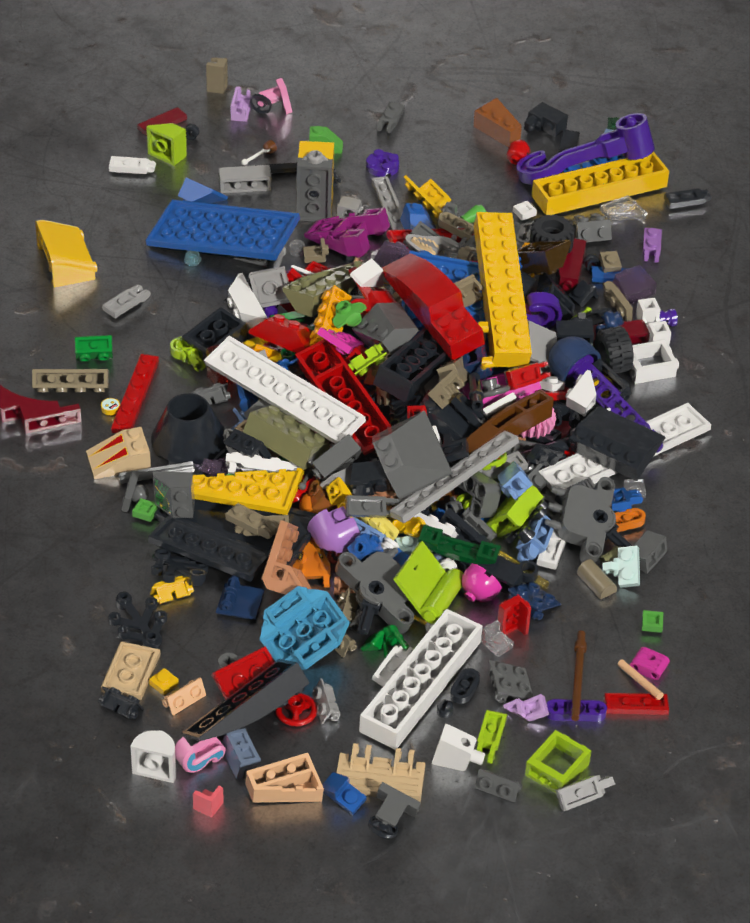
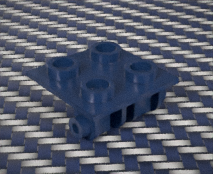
(537, 598)
(239, 600)

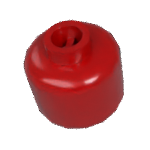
(517, 150)

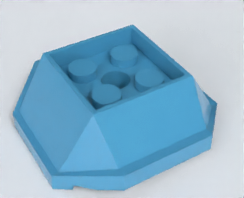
(303, 626)

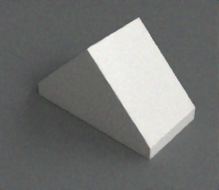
(369, 274)

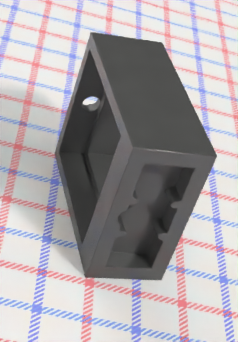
(337, 458)

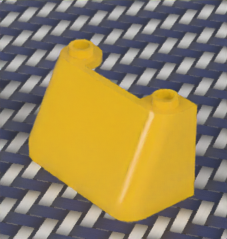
(65, 253)

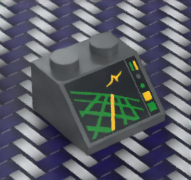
(175, 493)

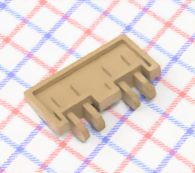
(368, 776)

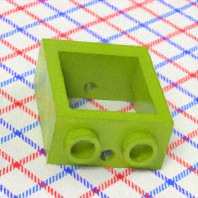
(549, 777)

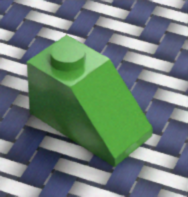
(324, 134)

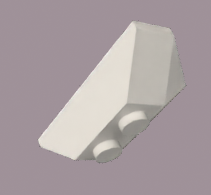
(245, 303)

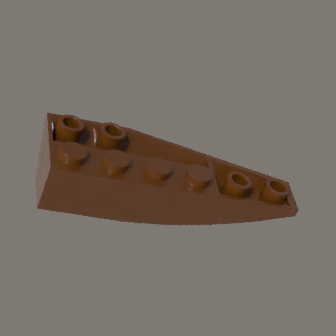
(513, 418)

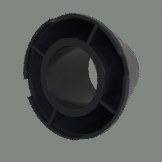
(188, 431)

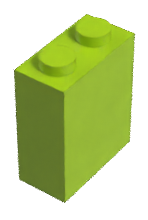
(513, 512)

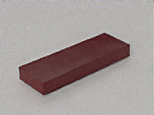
(172, 116)

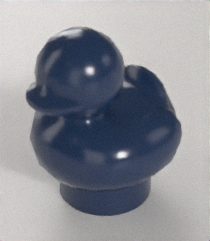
(611, 319)

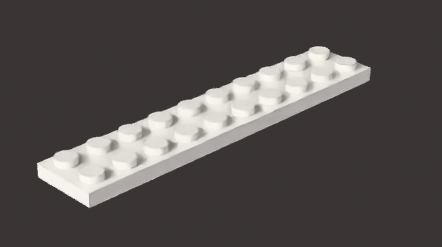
(284, 390)
(676, 425)

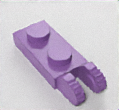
(652, 243)

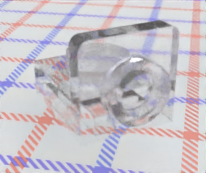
(495, 639)

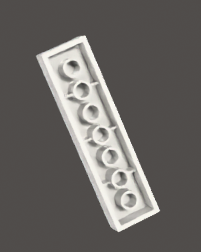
(420, 679)

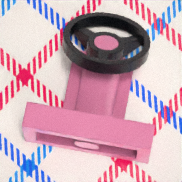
(272, 96)

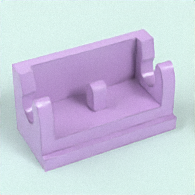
(240, 105)

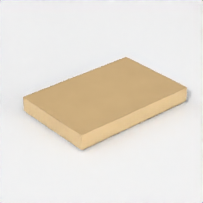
(131, 669)

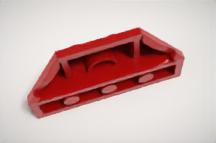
(283, 332)

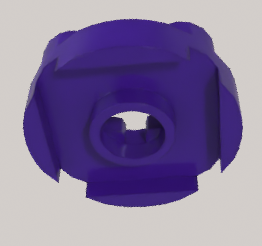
(382, 163)

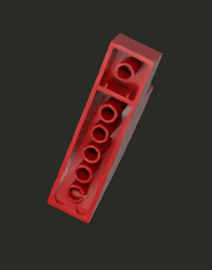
(435, 303)
(331, 374)

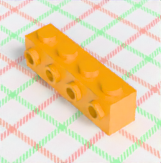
(327, 311)

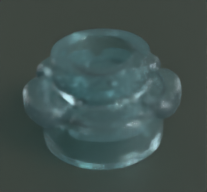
(192, 258)

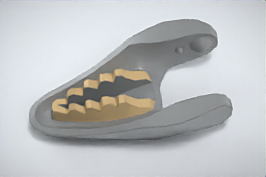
(432, 243)

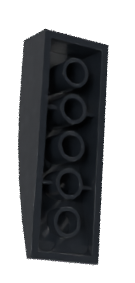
(411, 366)
(252, 701)

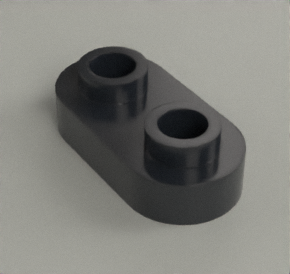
(462, 689)

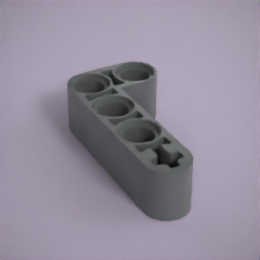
(484, 491)

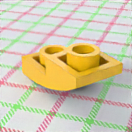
(337, 492)

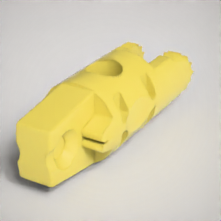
(383, 525)

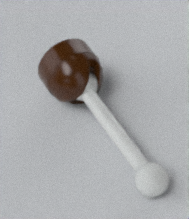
(269, 148)

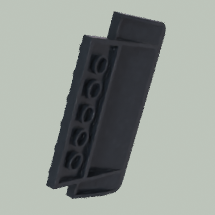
(215, 543)

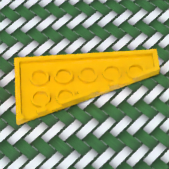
(252, 489)

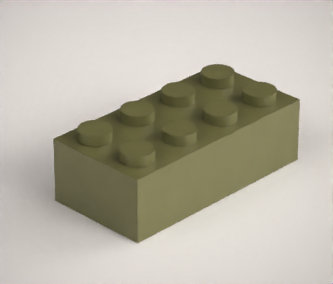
(286, 436)

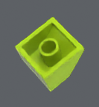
(167, 142)

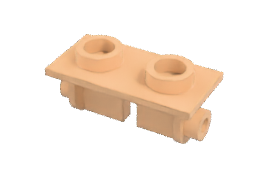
(185, 696)

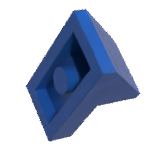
(343, 793)

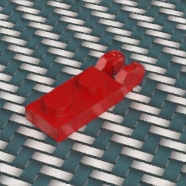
(526, 375)

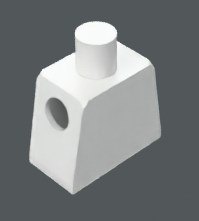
(456, 749)

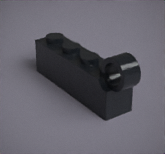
(505, 571)

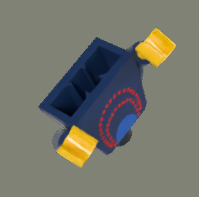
(479, 359)

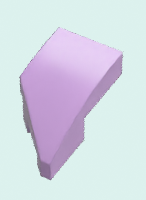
(529, 709)

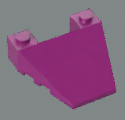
(350, 233)

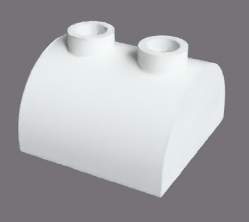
(154, 756)

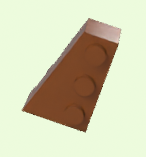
(497, 122)

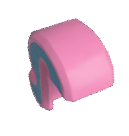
(197, 756)

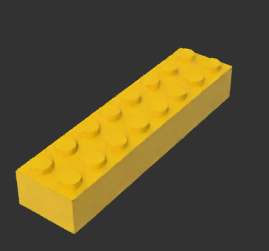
(599, 184)

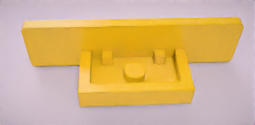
(430, 193)

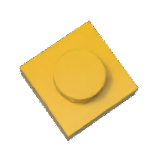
(163, 681)

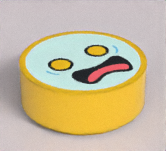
(110, 406)

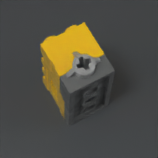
(315, 180)

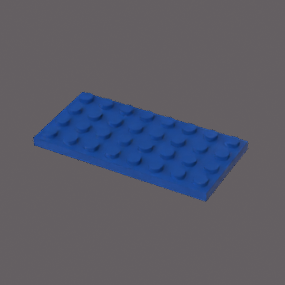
(223, 229)

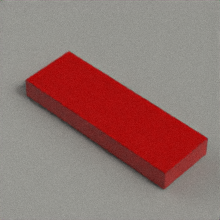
(636, 704)

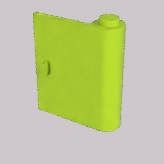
(428, 585)

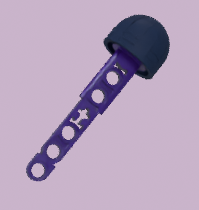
(573, 357)

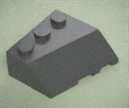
(386, 325)

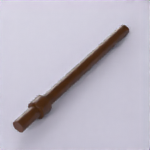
(580, 648)

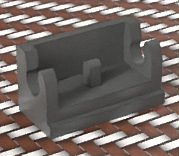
(651, 549)

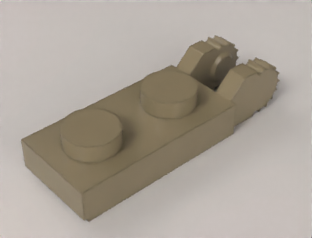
(618, 300)
(252, 521)

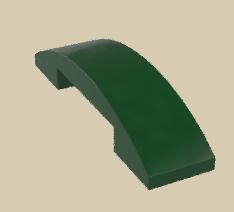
(458, 549)

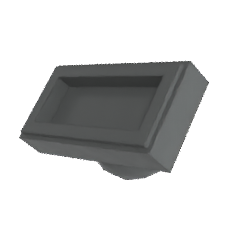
(134, 492)

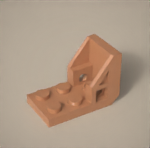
(276, 564)

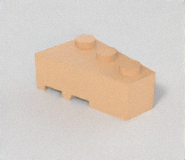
(285, 781)

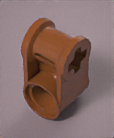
(319, 498)

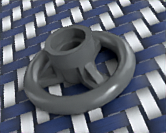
(492, 388)

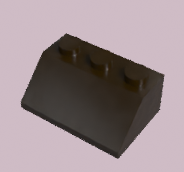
(543, 256)

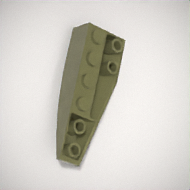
(307, 290)

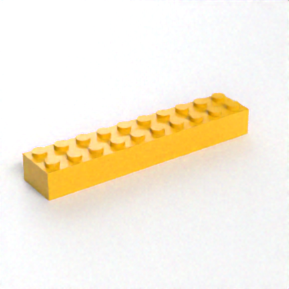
(502, 289)

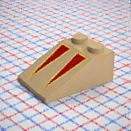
(119, 454)

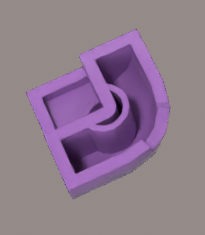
(333, 530)

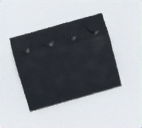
(615, 442)

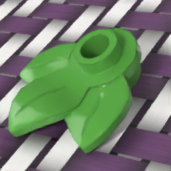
(348, 314)

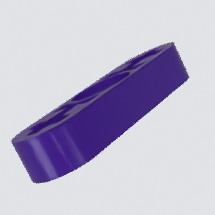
(590, 716)

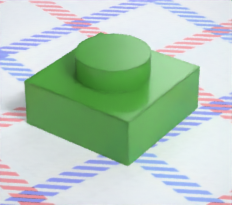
(144, 510)
(652, 621)

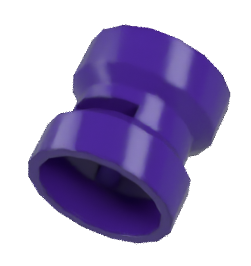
(669, 316)

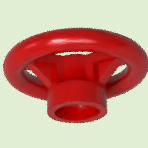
(296, 706)

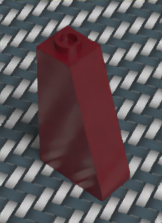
(569, 274)

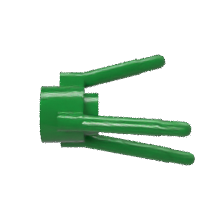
(392, 637)

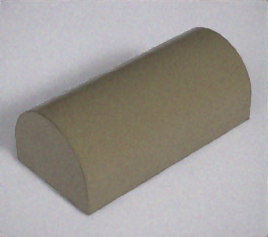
(596, 579)

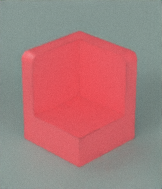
(208, 801)

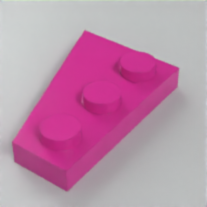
(344, 341)

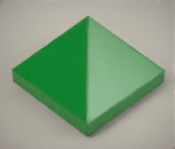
(373, 642)

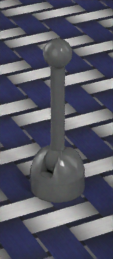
(308, 473)

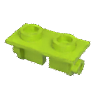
(374, 357)

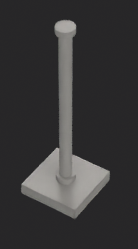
(269, 283)

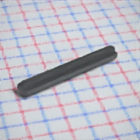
(147, 474)

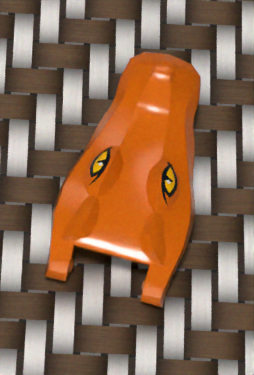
(314, 563)

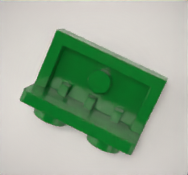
(93, 348)

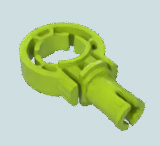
(189, 353)

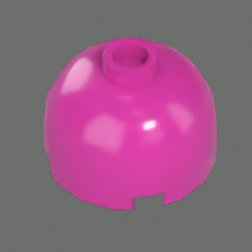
(479, 585)

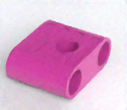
(650, 663)

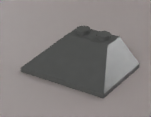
(411, 455)

